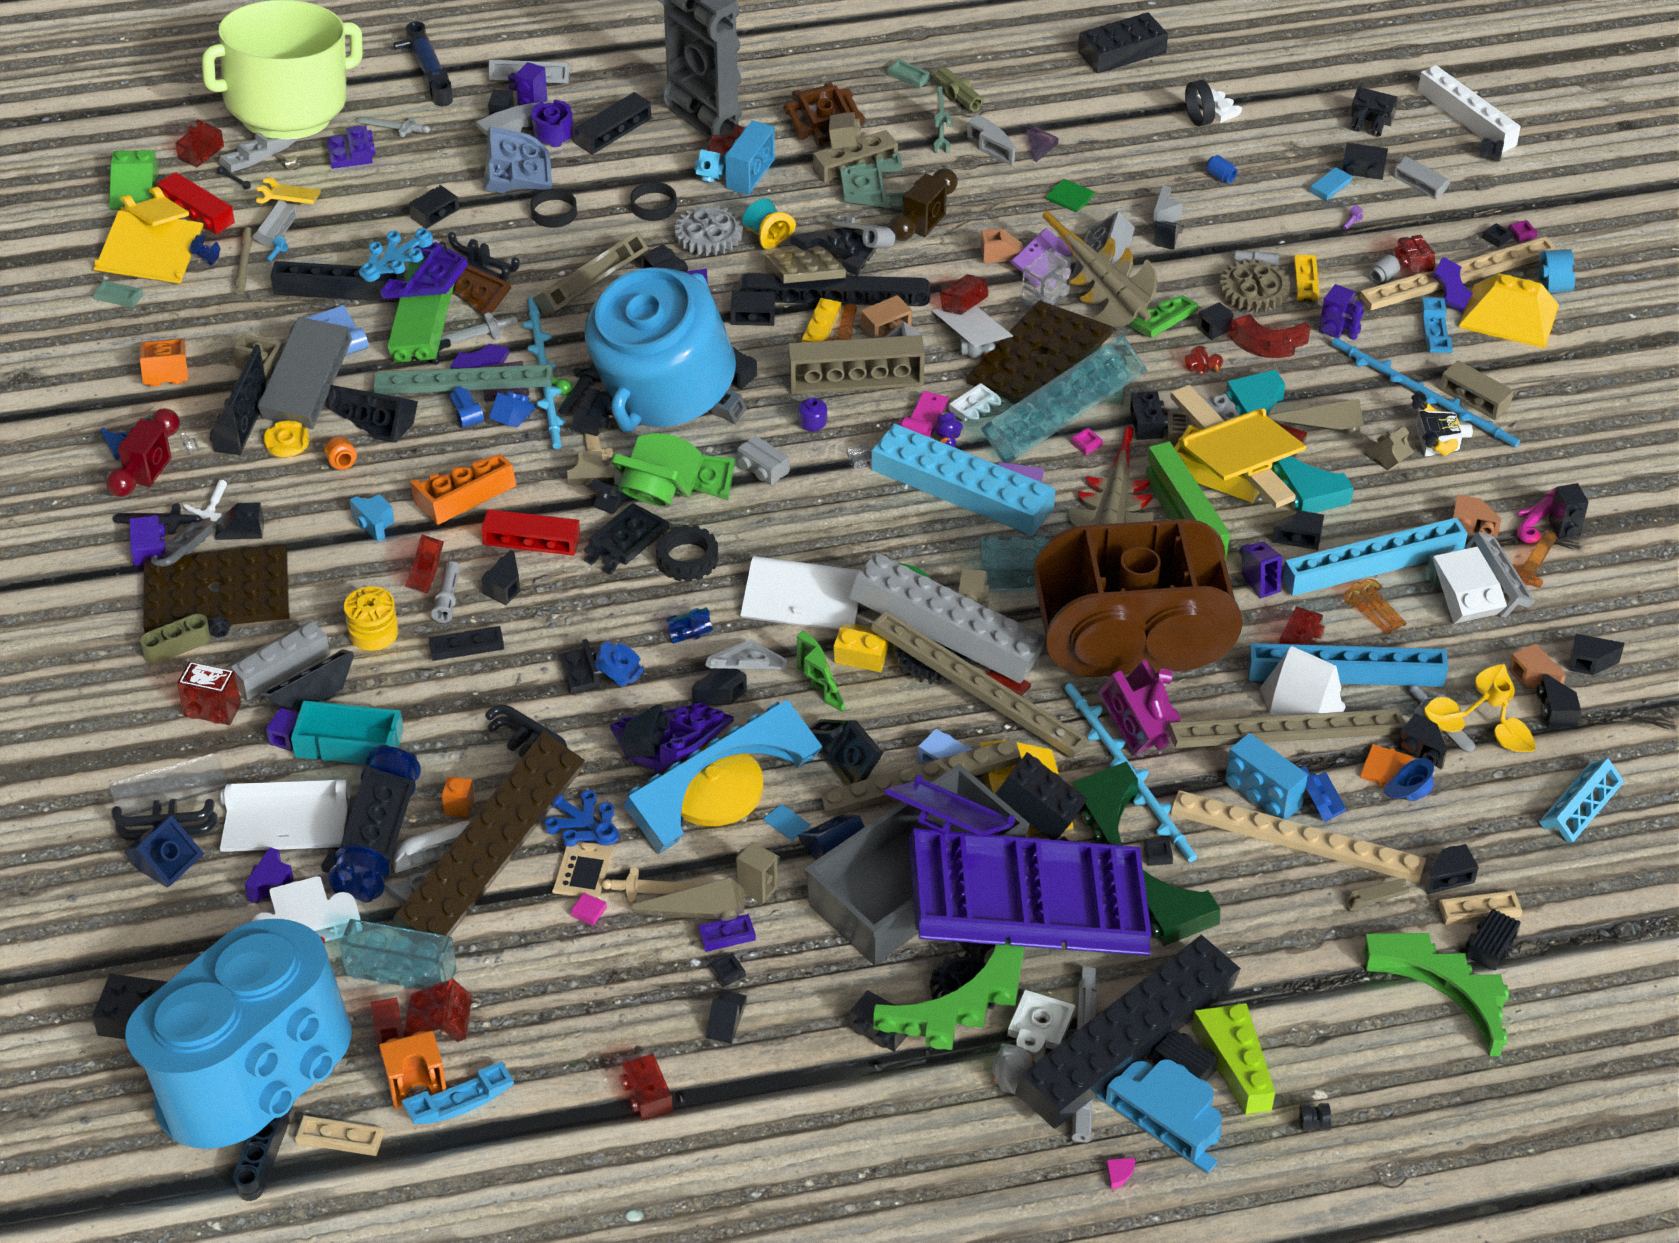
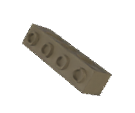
(869, 148)

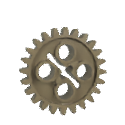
(1245, 279)

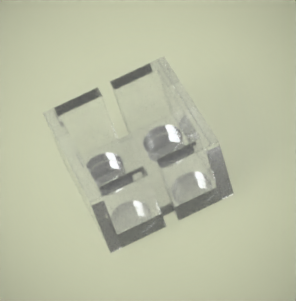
(1046, 278)

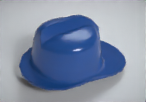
(1412, 780)

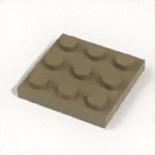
(804, 265)

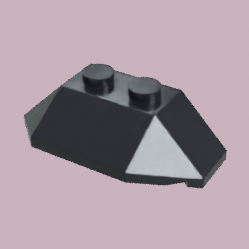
(313, 683)

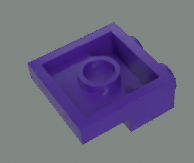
(351, 148)

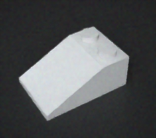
(1469, 585)

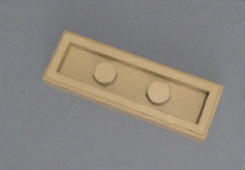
(1471, 908)
(339, 1135)

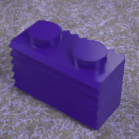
(146, 538)

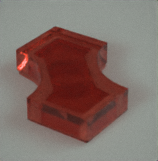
(724, 143)

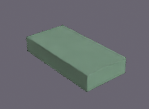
(909, 73)
(118, 294)

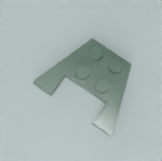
(865, 184)

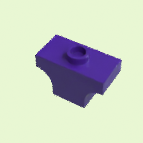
(267, 875)

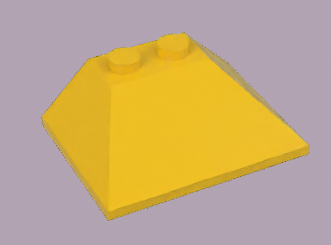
(1511, 310)

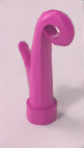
(1534, 515)

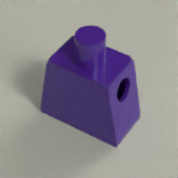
(1262, 568)

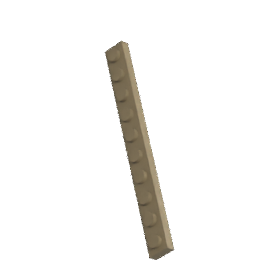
(979, 684)
(1287, 728)

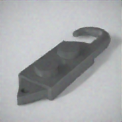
(185, 542)

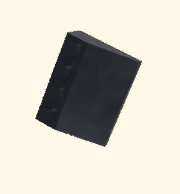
(241, 408)

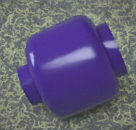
(812, 414)

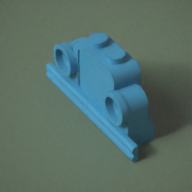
(1170, 1107)

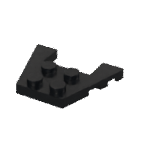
(841, 242)

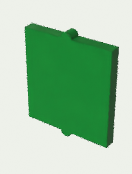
(1070, 195)

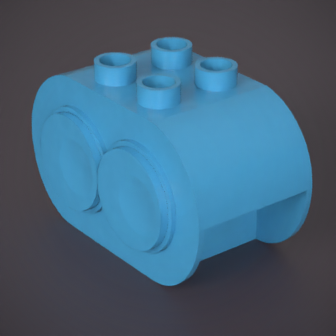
(240, 1033)

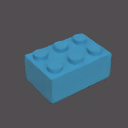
(750, 157)
(1265, 777)

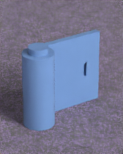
(341, 317)

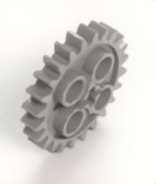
(708, 230)

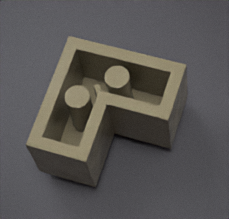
(270, 352)

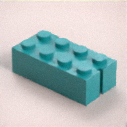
(344, 731)

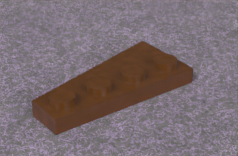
(480, 290)

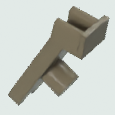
(1376, 894)

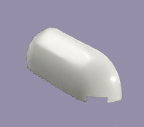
(426, 846)

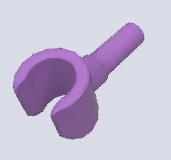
(1355, 213)

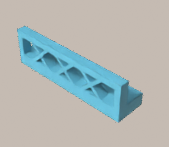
(1582, 792)

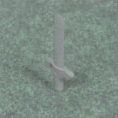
(404, 127)
(491, 325)
(1459, 736)

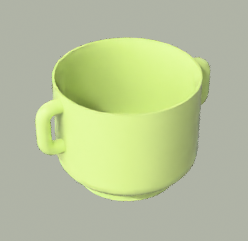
(283, 66)

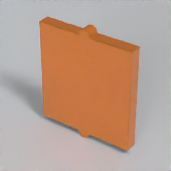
(1383, 764)

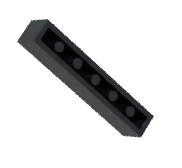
(327, 281)

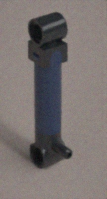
(436, 78)

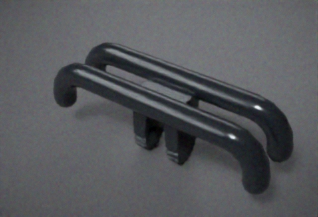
(480, 257)
(526, 727)
(122, 822)

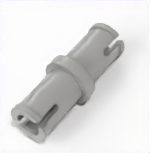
(1257, 256)

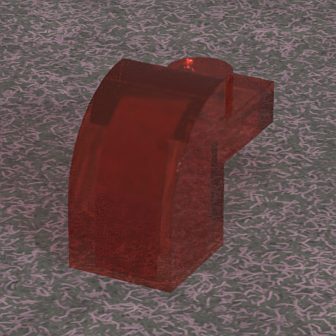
(386, 1020)

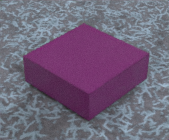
(1522, 231)

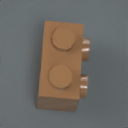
(885, 316)

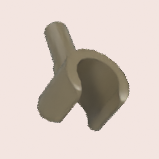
(290, 162)

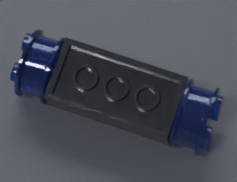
(375, 823)

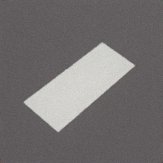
(974, 326)

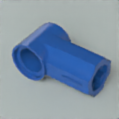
(466, 409)

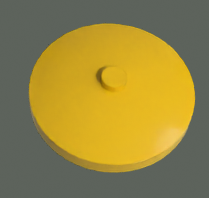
(723, 791)

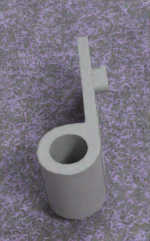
(873, 235)

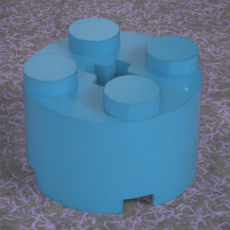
(1557, 270)

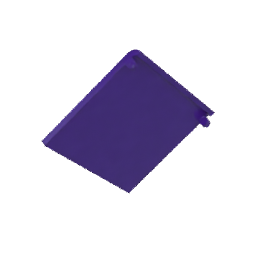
(950, 807)

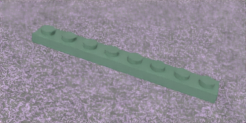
(468, 378)

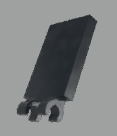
(625, 537)

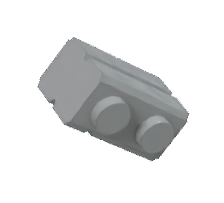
(763, 460)

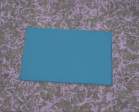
(786, 822)

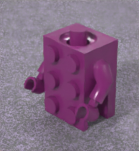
(1141, 707)

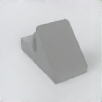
(1166, 208)

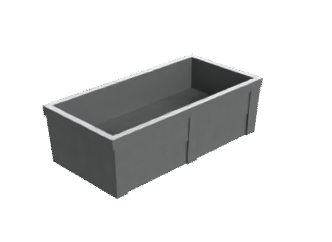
(867, 879)

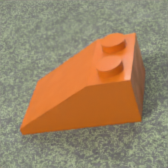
(163, 362)

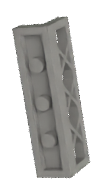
(555, 72)
(1503, 570)

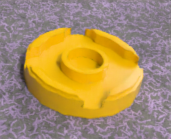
(286, 439)

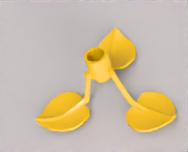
(1498, 690)

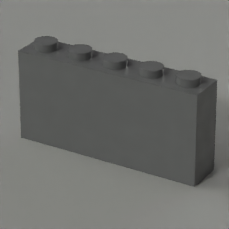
(305, 372)

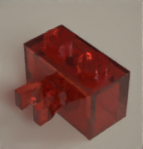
(199, 144)

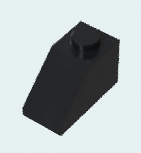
(241, 522)
(1299, 530)
(1452, 869)

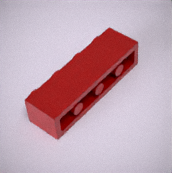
(200, 204)
(531, 532)

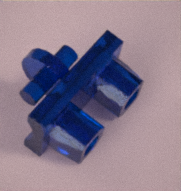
(689, 625)

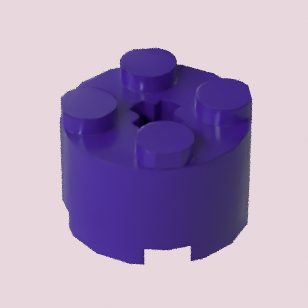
(552, 122)

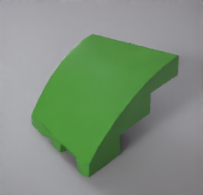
(815, 666)

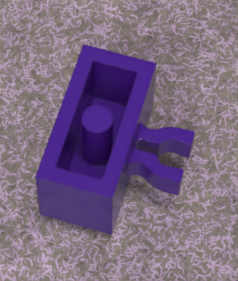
(529, 84)

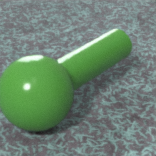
(563, 384)

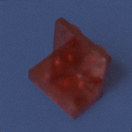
(440, 1007)

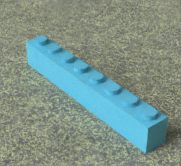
(1372, 556)

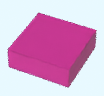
(1086, 441)
(588, 909)

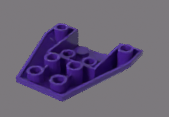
(687, 731)

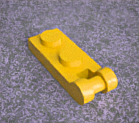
(1306, 277)

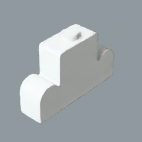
(307, 904)

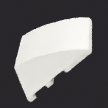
(1302, 686)

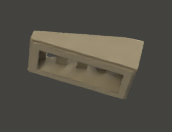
(1177, 425)

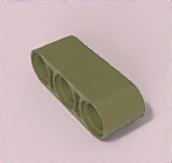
(175, 638)

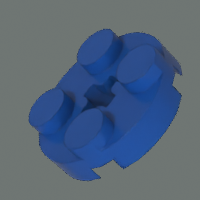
(619, 663)

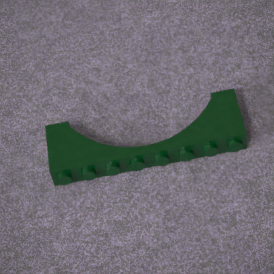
(1171, 909)

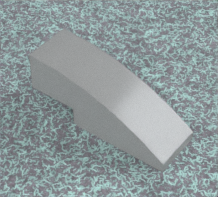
(991, 139)

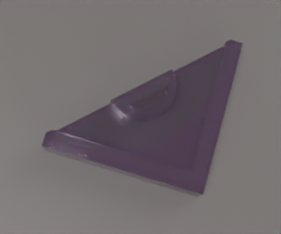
(1040, 141)

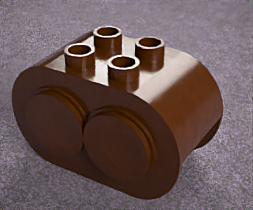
(1136, 596)

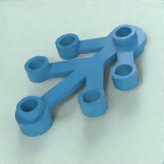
(374, 268)

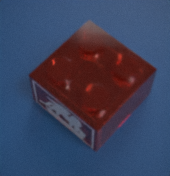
(209, 693)

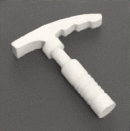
(210, 510)

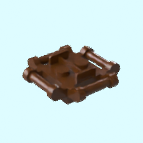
(816, 108)

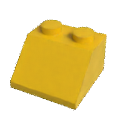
(860, 647)

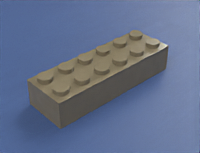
(856, 364)

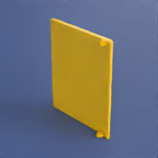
(148, 250)
(1241, 445)

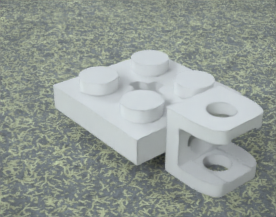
(1038, 1036)

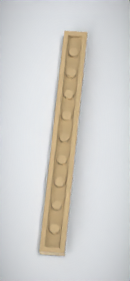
(1471, 270)
(1299, 836)

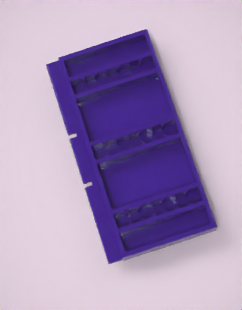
(1029, 892)

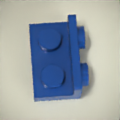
(1324, 795)

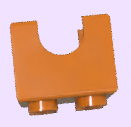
(412, 1063)

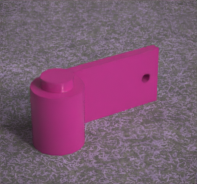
(925, 413)

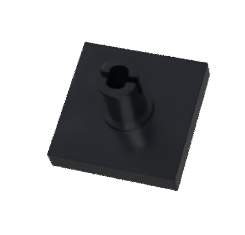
(854, 753)

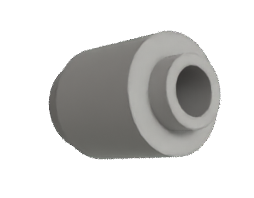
(1384, 269)

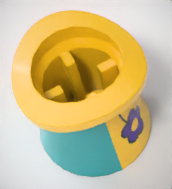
(767, 223)

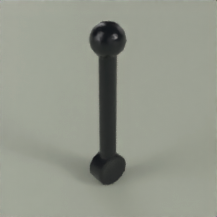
(246, 184)

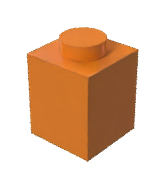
(458, 797)

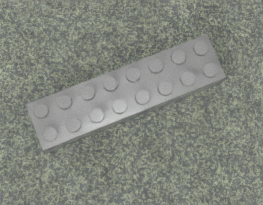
(948, 617)

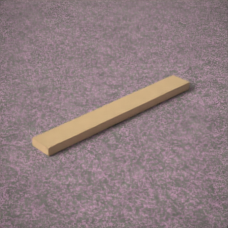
(1205, 416)

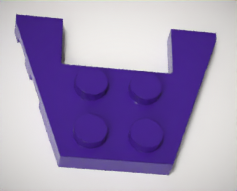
(433, 276)

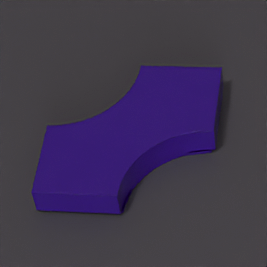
(1455, 293)
(489, 355)

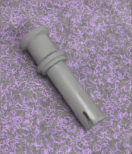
(445, 598)

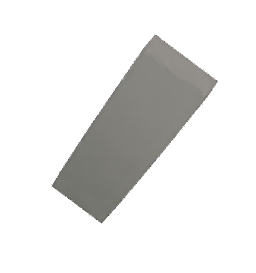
(509, 119)
(254, 152)

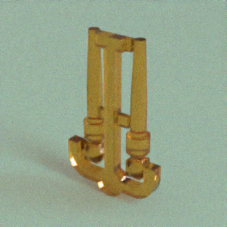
(1375, 601)

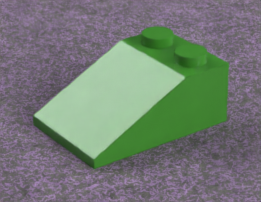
(132, 175)

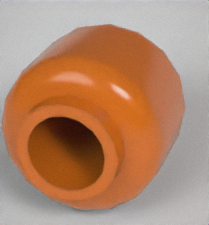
(340, 453)

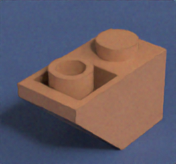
(999, 246)
(1476, 515)
(1530, 665)

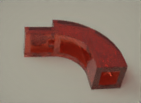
(1267, 342)

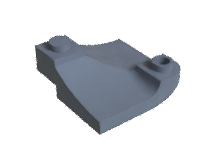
(515, 162)

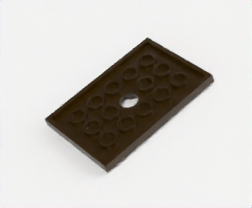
(1066, 337)
(253, 588)

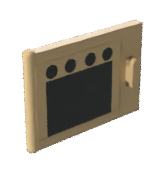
(583, 869)

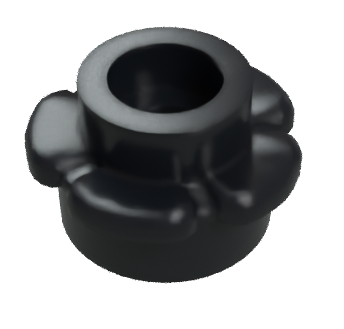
(219, 626)

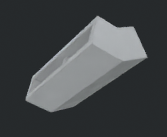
(1421, 178)
(275, 223)

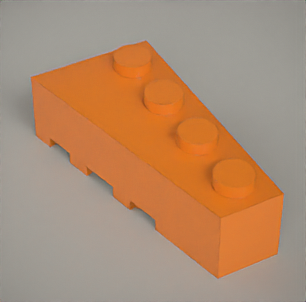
(463, 488)

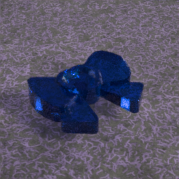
(209, 254)

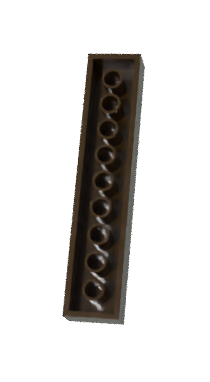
(491, 839)

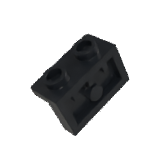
(580, 669)

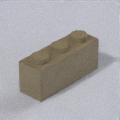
(1476, 390)

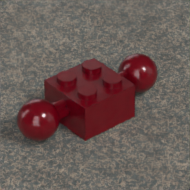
(143, 453)

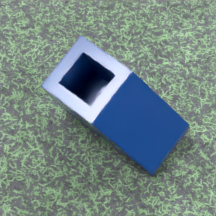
(511, 408)

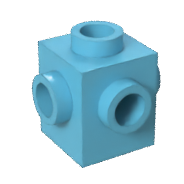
(710, 166)

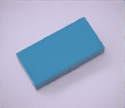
(1330, 183)

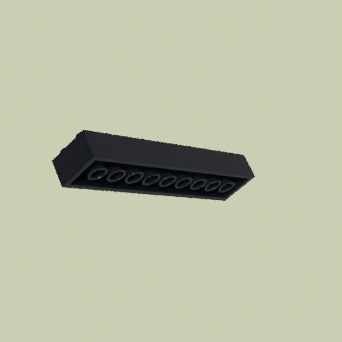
(1126, 1031)

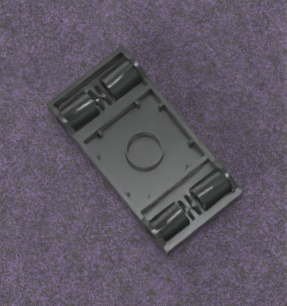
(702, 64)

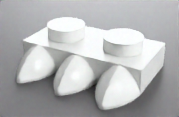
(1223, 106)
(974, 401)

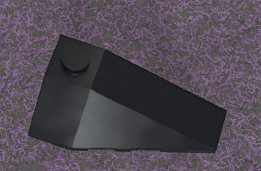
(378, 414)

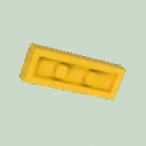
(822, 321)

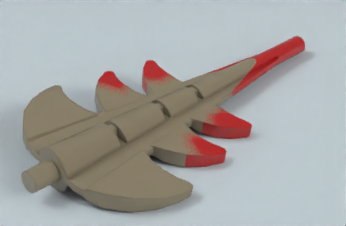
(1114, 501)

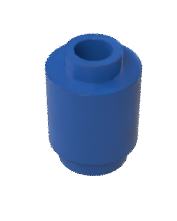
(1221, 169)

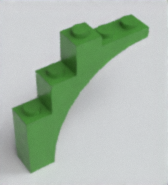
(1416, 958)
(966, 1006)

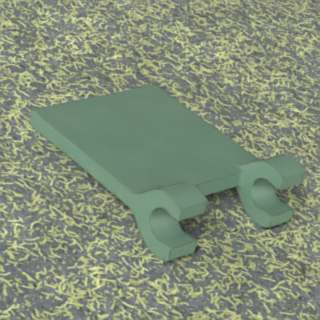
(940, 118)

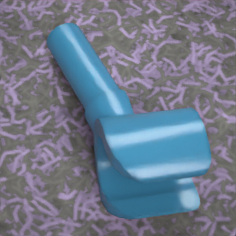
(280, 245)

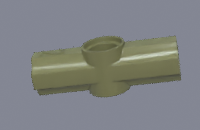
(958, 89)

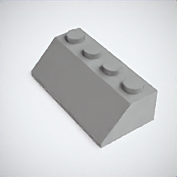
(1114, 226)
(279, 659)

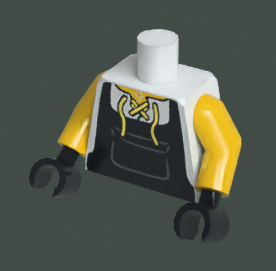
(1438, 430)

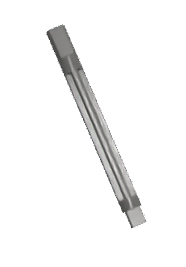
(1085, 1012)

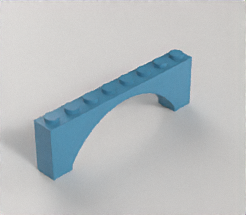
(775, 733)

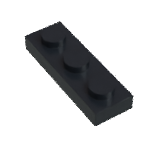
(466, 643)

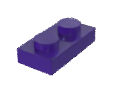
(726, 933)

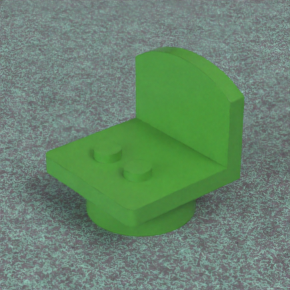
(658, 469)

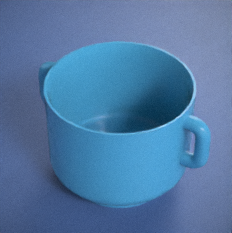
(659, 347)

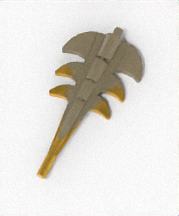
(1126, 295)

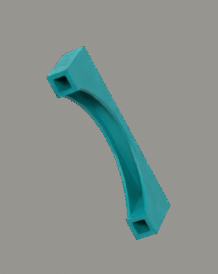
(1313, 487)

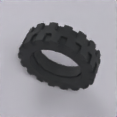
(683, 536)

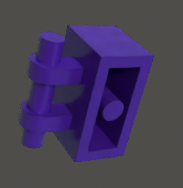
(1338, 311)

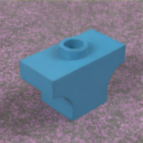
(372, 515)

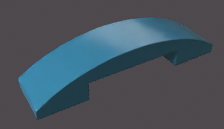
(1435, 326)
(460, 1098)

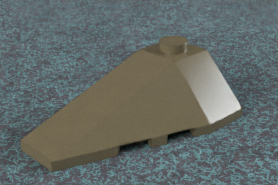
(1334, 416)
(709, 901)

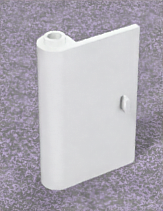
(799, 593)
(285, 815)

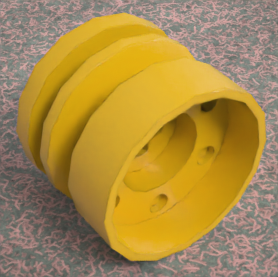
(371, 618)

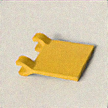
(287, 192)
(156, 210)

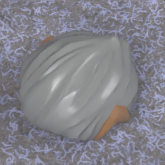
(1009, 1065)

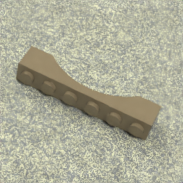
(590, 273)

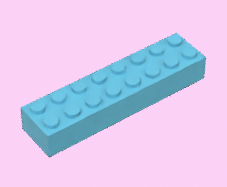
(963, 479)

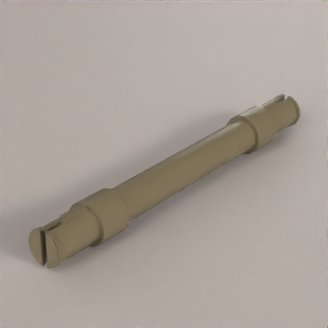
(241, 278)

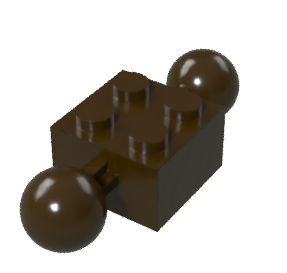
(924, 205)

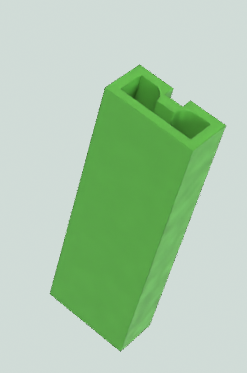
(418, 323)
(1179, 490)

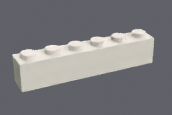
(1467, 107)

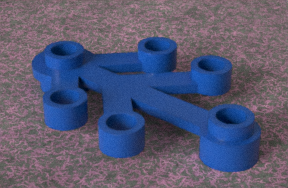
(602, 833)

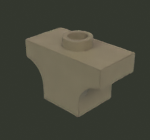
(1391, 448)
(589, 468)

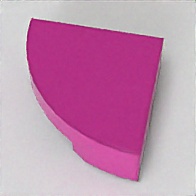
(1120, 1171)

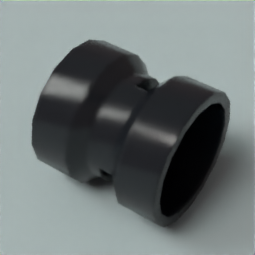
(1491, 148)
(1315, 1117)

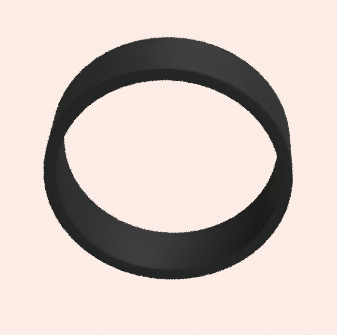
(1207, 101)
(657, 214)
(556, 221)

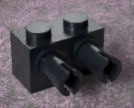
(1373, 107)

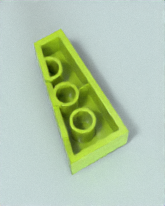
(1240, 1058)

